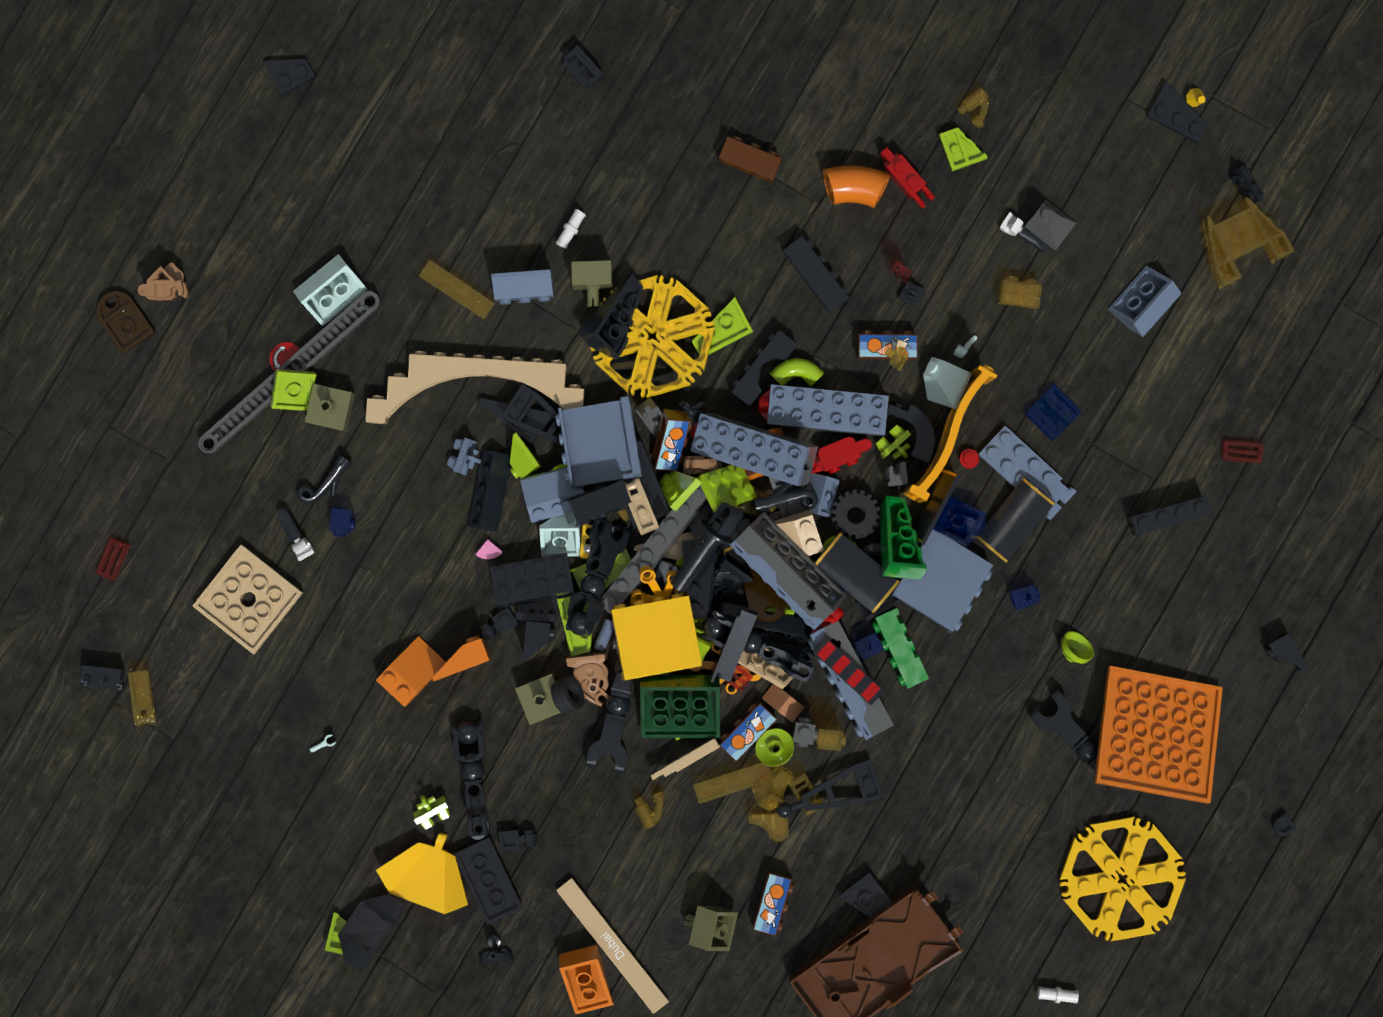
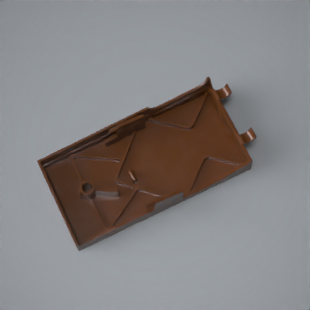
(878, 959)

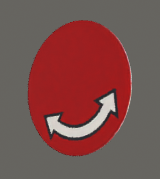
(281, 354)

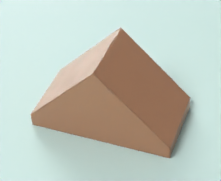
(783, 702)

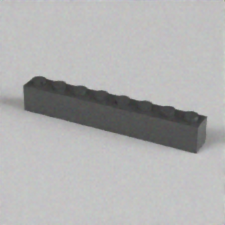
(654, 549)

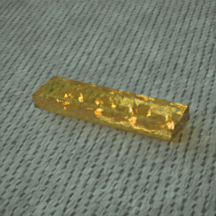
(456, 289)
(730, 782)

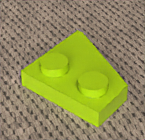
(960, 150)

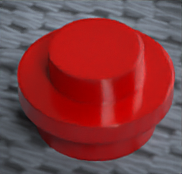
(969, 458)

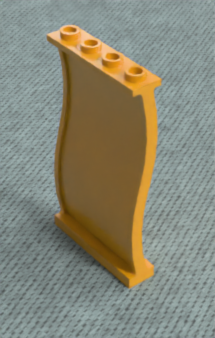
(918, 492)

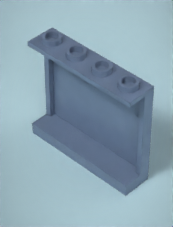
(599, 443)
(948, 584)

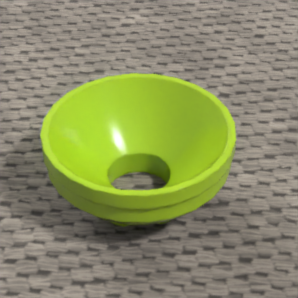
(1076, 648)

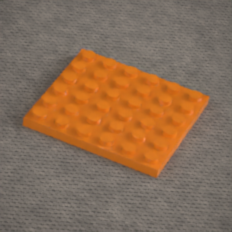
(1158, 735)

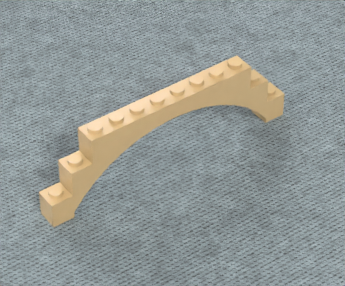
(431, 370)

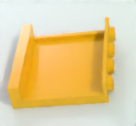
(655, 637)

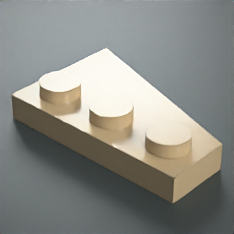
(764, 669)

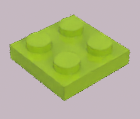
(292, 389)

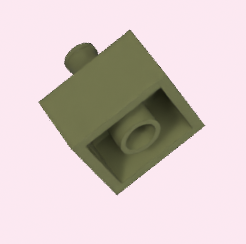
(592, 277)
(330, 407)
(537, 699)
(712, 928)

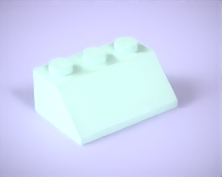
(330, 290)

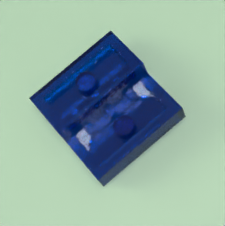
(1053, 413)

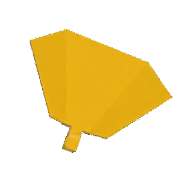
(426, 877)

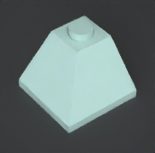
(945, 382)
(559, 537)

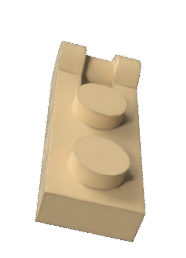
(641, 508)

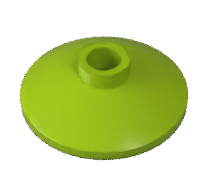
(770, 740)

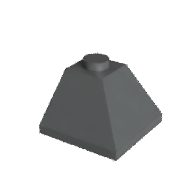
(1050, 224)

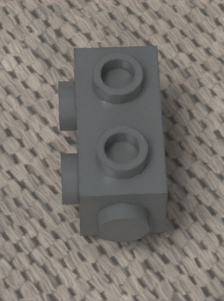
(804, 732)

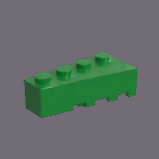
(898, 541)
(900, 648)

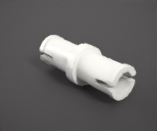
(570, 229)
(1057, 995)

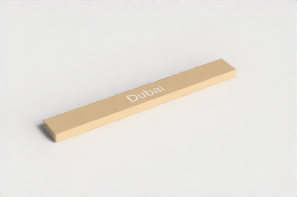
(612, 945)

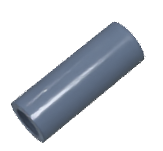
(604, 635)

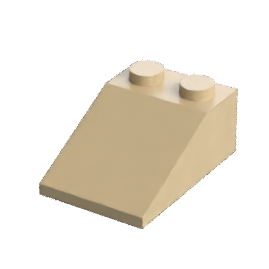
(802, 531)

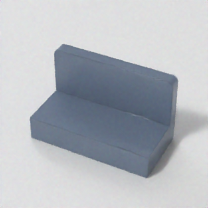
(825, 489)

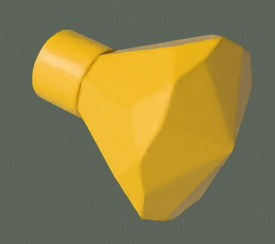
(1195, 97)

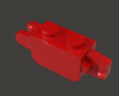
(905, 177)
(840, 453)

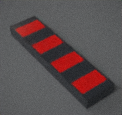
(848, 671)

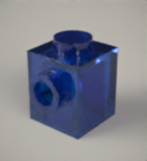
(342, 522)
(1024, 596)
(867, 646)

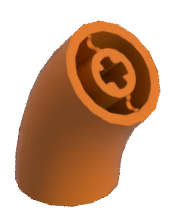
(855, 184)

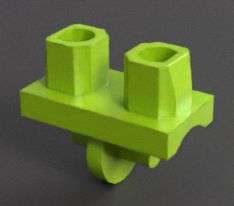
(885, 447)
(429, 808)

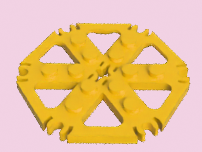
(666, 349)
(1104, 882)

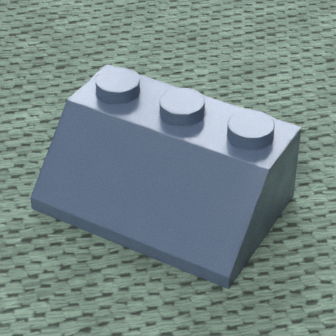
(523, 286)
(1145, 300)
(545, 492)

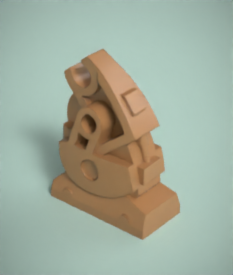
(700, 465)
(589, 671)

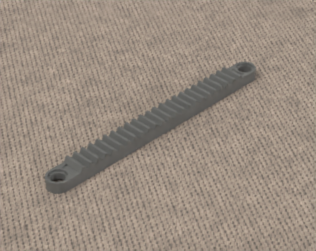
(301, 361)

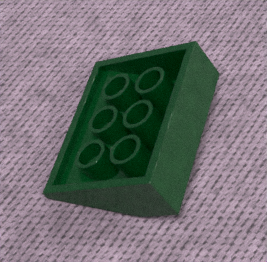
(680, 706)

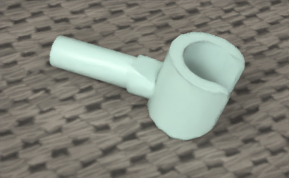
(961, 351)
(322, 744)

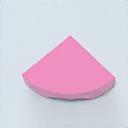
(489, 551)

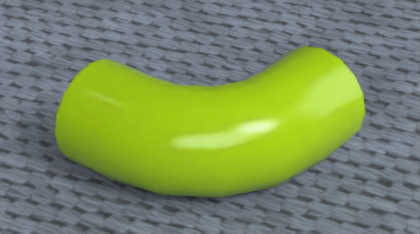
(796, 368)

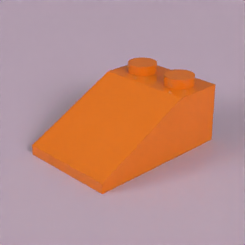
(467, 656)
(411, 671)
(585, 979)

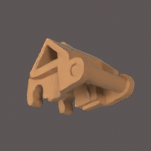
(164, 284)

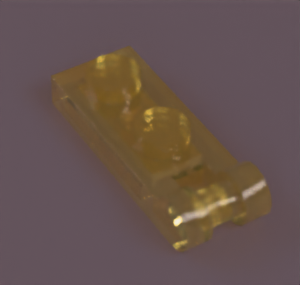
(141, 697)

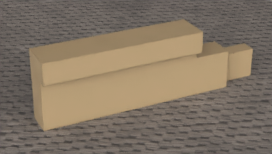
(688, 758)

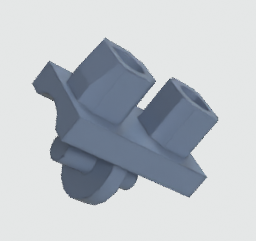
(466, 457)

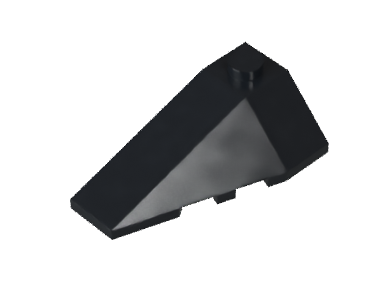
(610, 323)

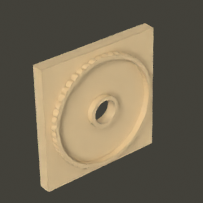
(224, 605)

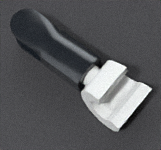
(1014, 225)
(301, 546)

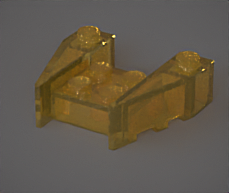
(1239, 237)

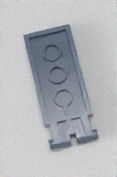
(1016, 460)

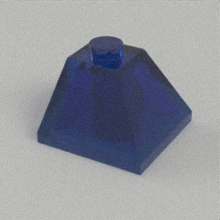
(960, 522)

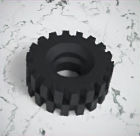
(859, 499)

